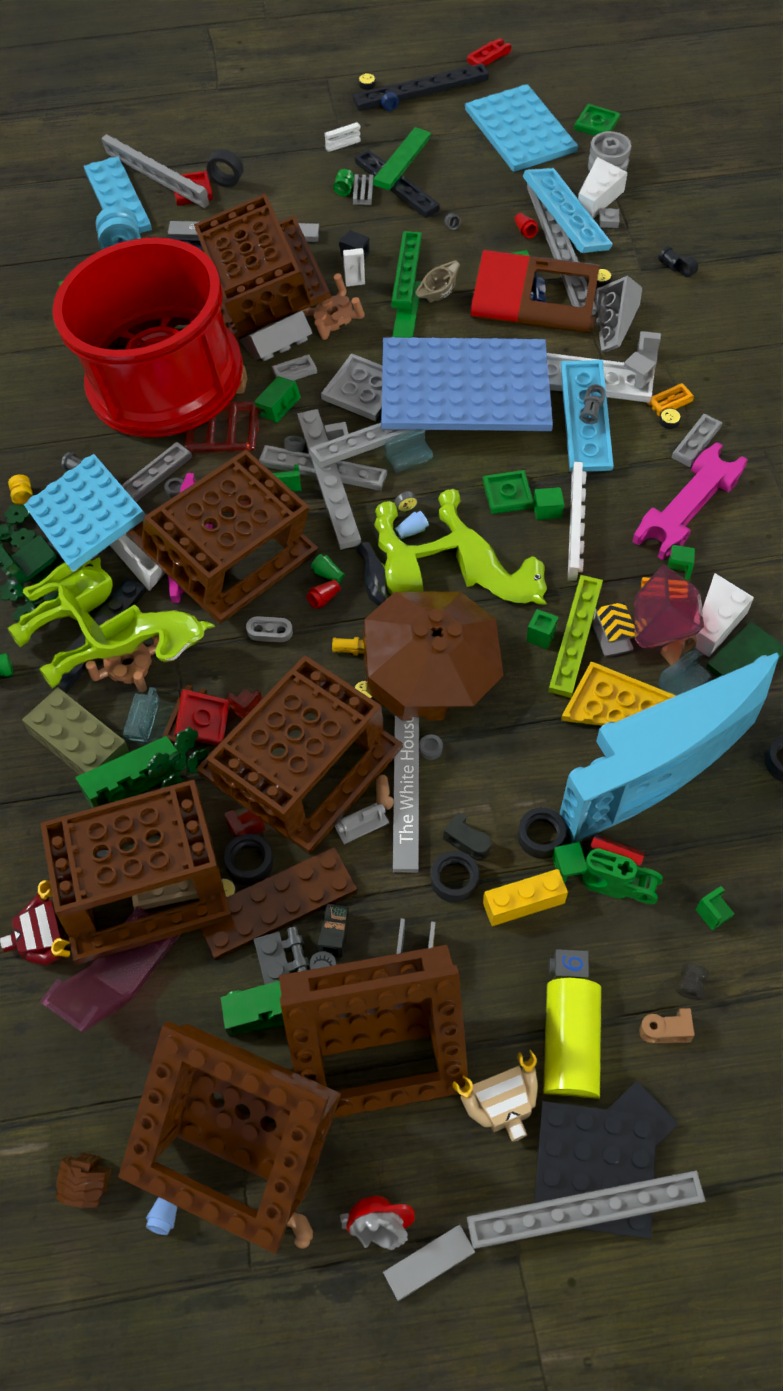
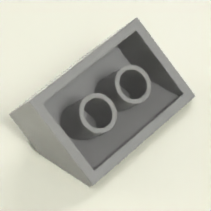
(277, 336)

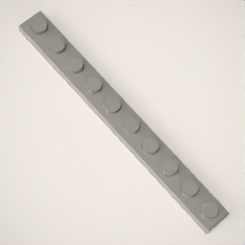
(562, 250)

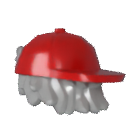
(378, 1221)

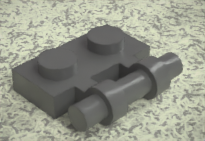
(272, 956)

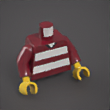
(37, 930)

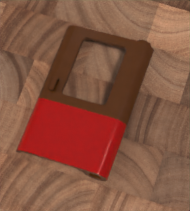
(506, 286)

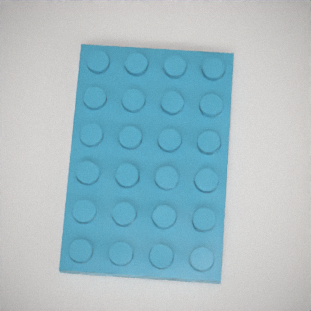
(521, 127)
(84, 511)

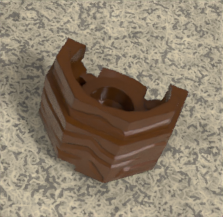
(82, 1181)

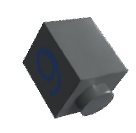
(569, 964)

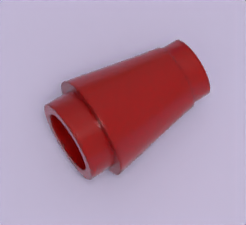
(526, 225)
(322, 594)

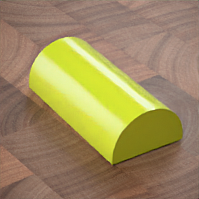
(572, 1038)

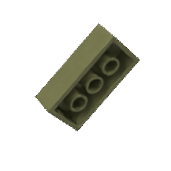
(73, 733)

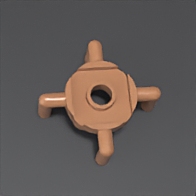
(340, 306)
(129, 673)

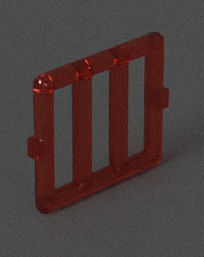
(210, 446)

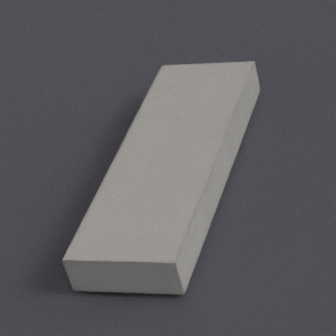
(696, 440)
(428, 1262)

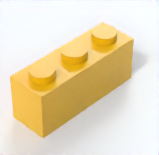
(525, 897)

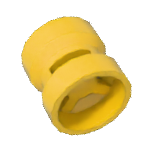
(20, 489)

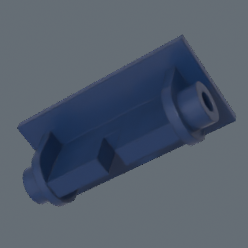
(538, 289)

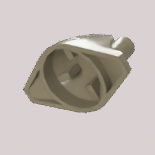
(439, 282)

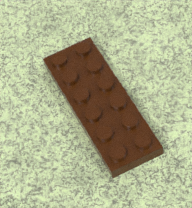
(280, 902)

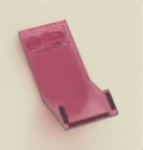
(106, 983)

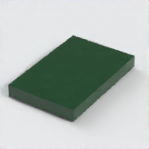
(744, 650)

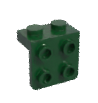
(27, 560)

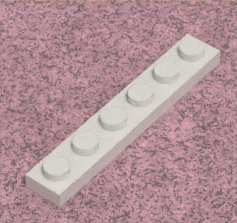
(577, 513)

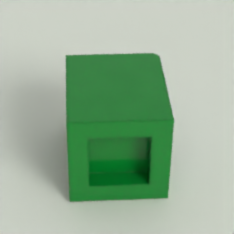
(548, 503)
(682, 559)
(542, 629)
(569, 860)
(714, 909)

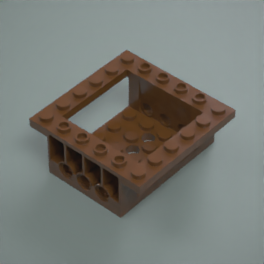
(274, 284)
(199, 556)
(277, 784)
(84, 881)
(373, 1006)
(182, 1105)

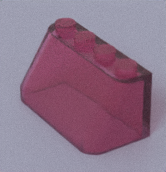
(666, 609)

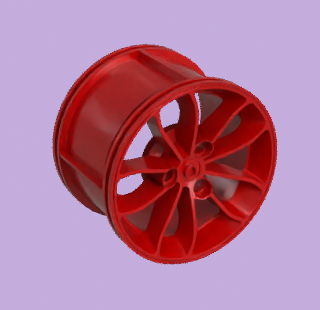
(135, 300)

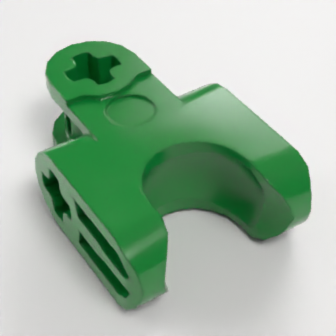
(620, 877)

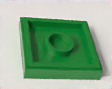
(596, 120)
(508, 492)

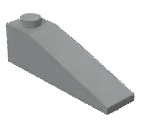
(616, 309)

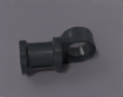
(678, 262)

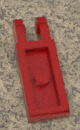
(489, 52)

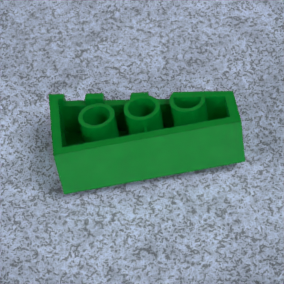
(124, 775)

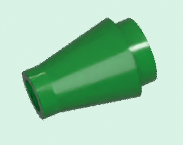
(327, 568)

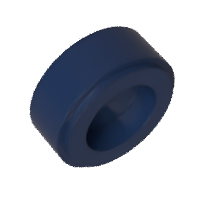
(390, 101)

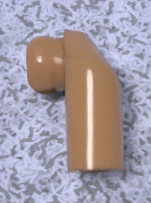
(382, 792)
(301, 1230)

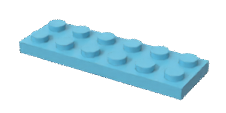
(115, 189)
(567, 210)
(585, 441)

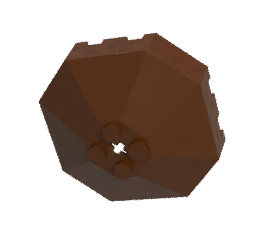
(425, 673)

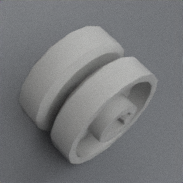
(612, 148)

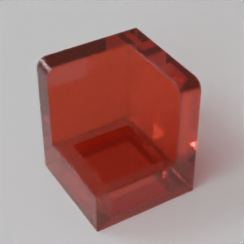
(244, 702)
(244, 823)

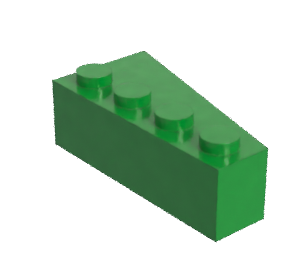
(252, 1009)

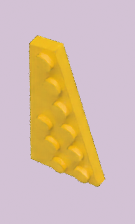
(610, 697)

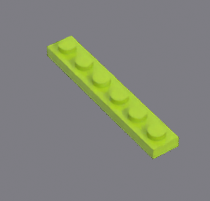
(575, 636)

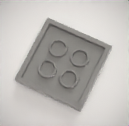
(357, 387)

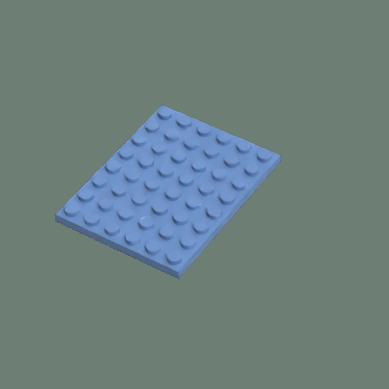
(465, 384)

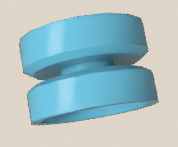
(116, 226)

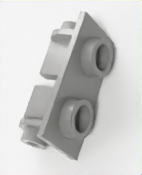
(361, 822)

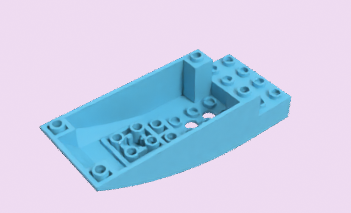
(663, 749)

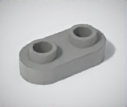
(270, 627)

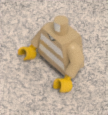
(503, 1098)

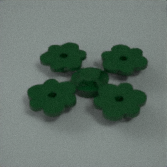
(15, 515)
(13, 590)
(178, 759)

